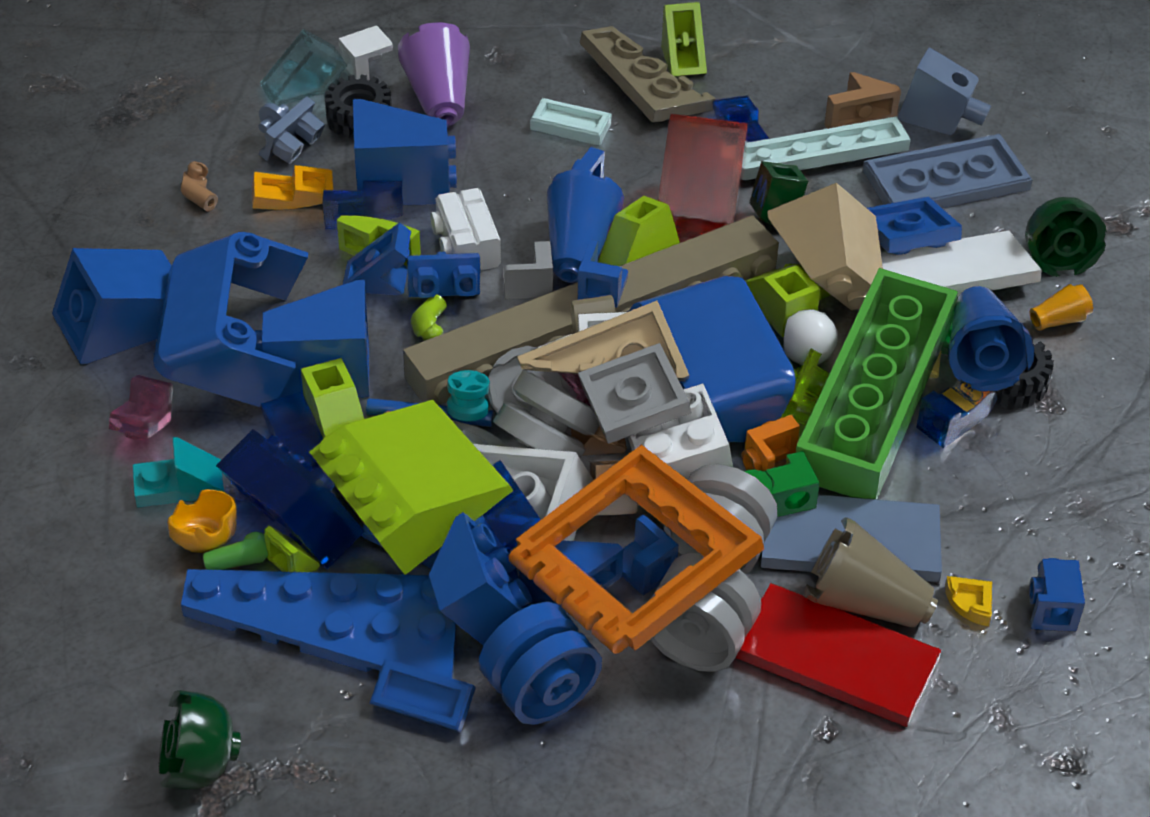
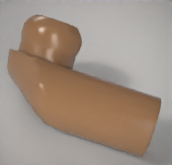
(194, 186)

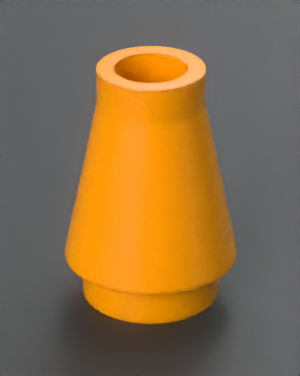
(1065, 307)

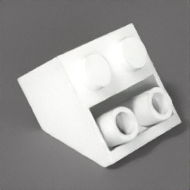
(688, 440)

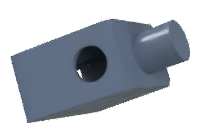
(942, 96)

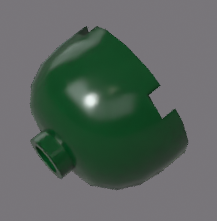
(1065, 236)
(196, 742)

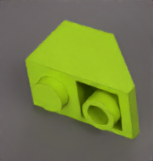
(639, 231)
(783, 294)
(331, 395)

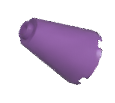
(437, 68)

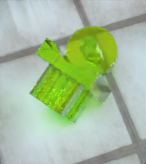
(808, 379)

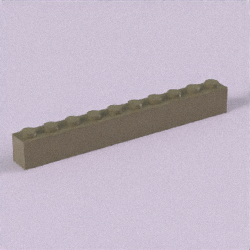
(733, 250)

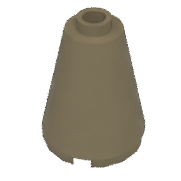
(869, 579)

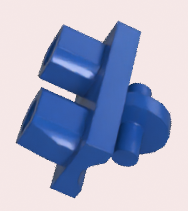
(443, 275)

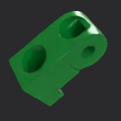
(791, 485)

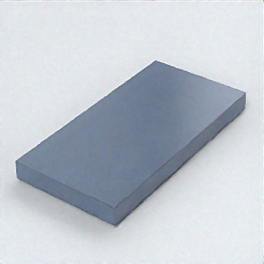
(949, 173)
(902, 527)

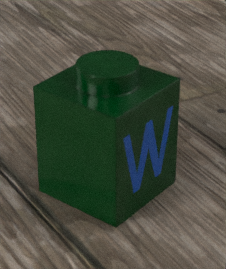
(776, 186)

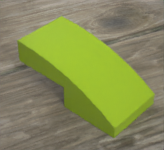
(360, 231)

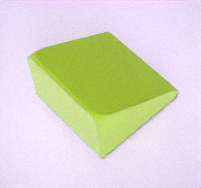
(287, 553)

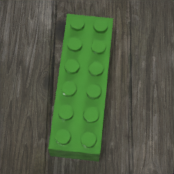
(877, 383)

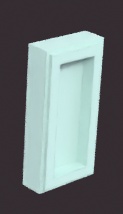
(570, 121)

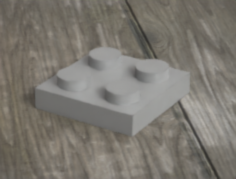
(634, 393)

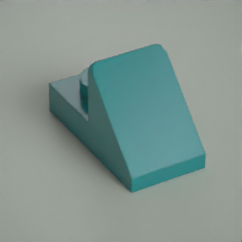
(176, 478)

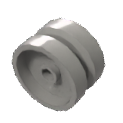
(548, 419)
(741, 496)
(715, 626)

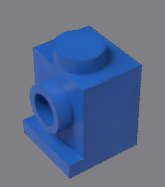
(1057, 595)

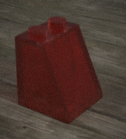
(703, 172)

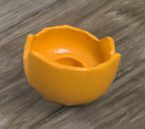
(206, 523)

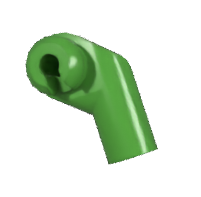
(245, 552)

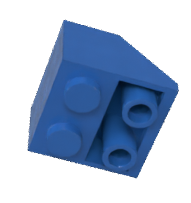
(476, 580)

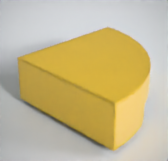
(970, 598)

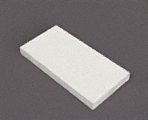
(980, 260)

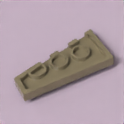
(643, 77)

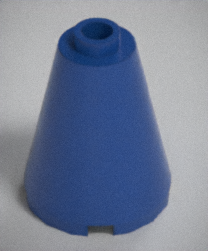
(579, 212)
(987, 342)

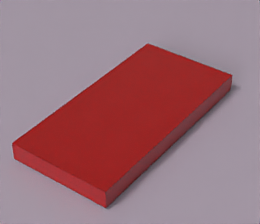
(839, 655)

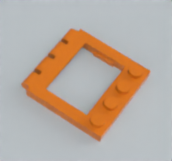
(676, 504)

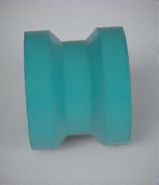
(468, 395)

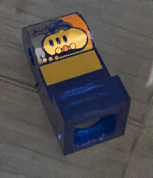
(958, 408)

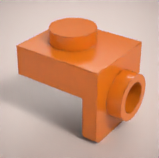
(770, 443)

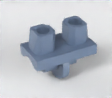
(282, 127)

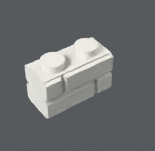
(467, 226)

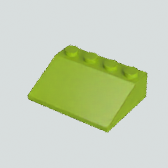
(410, 478)

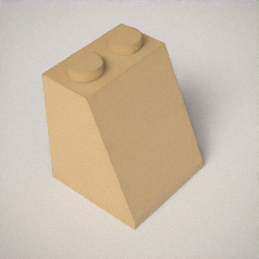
(832, 241)

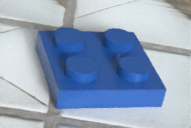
(914, 225)

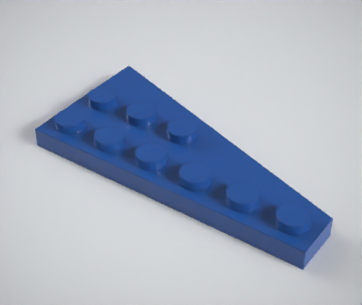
(330, 615)

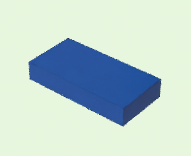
(422, 695)

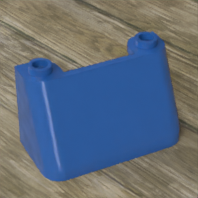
(730, 352)

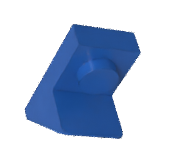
(382, 263)

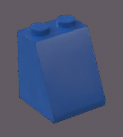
(403, 148)
(111, 300)
(319, 331)

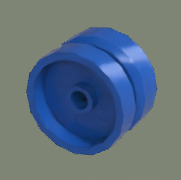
(540, 663)

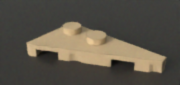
(607, 342)

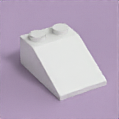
(542, 475)

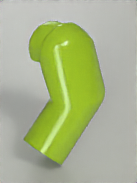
(425, 316)

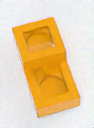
(291, 192)

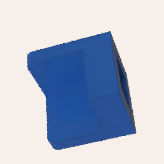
(598, 278)
(648, 556)

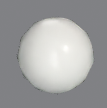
(809, 330)

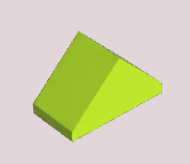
(683, 39)

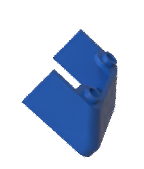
(202, 343)

